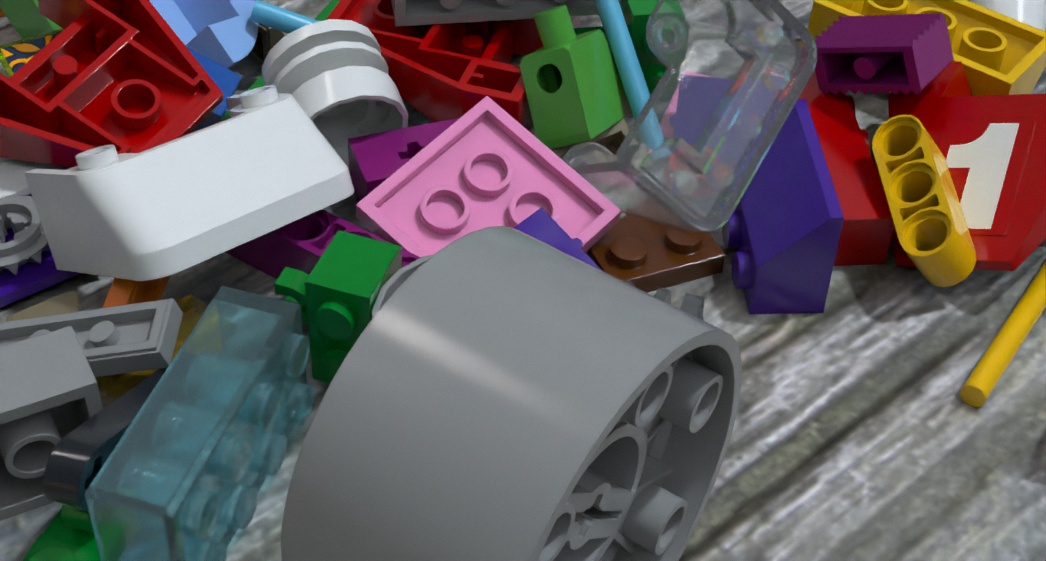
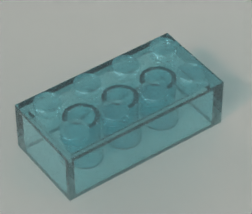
(206, 435)

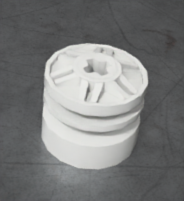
(337, 80)

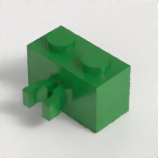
(339, 295)

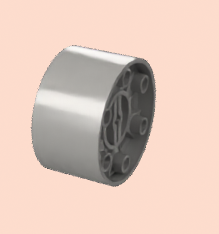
(515, 418)

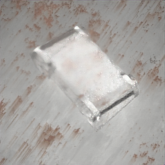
(710, 117)

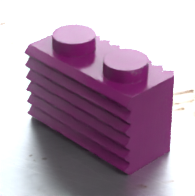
(882, 53)

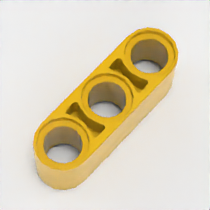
(923, 201)

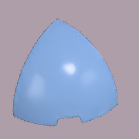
(212, 27)

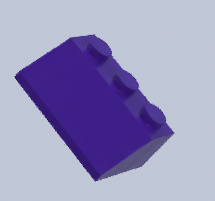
(787, 224)

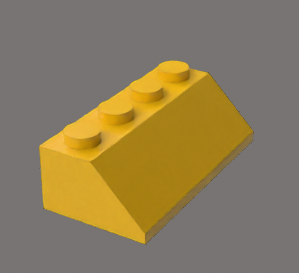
(994, 49)

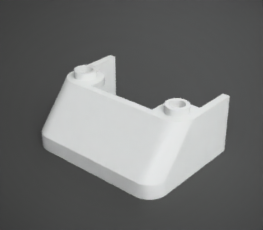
(191, 195)

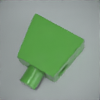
(571, 82)

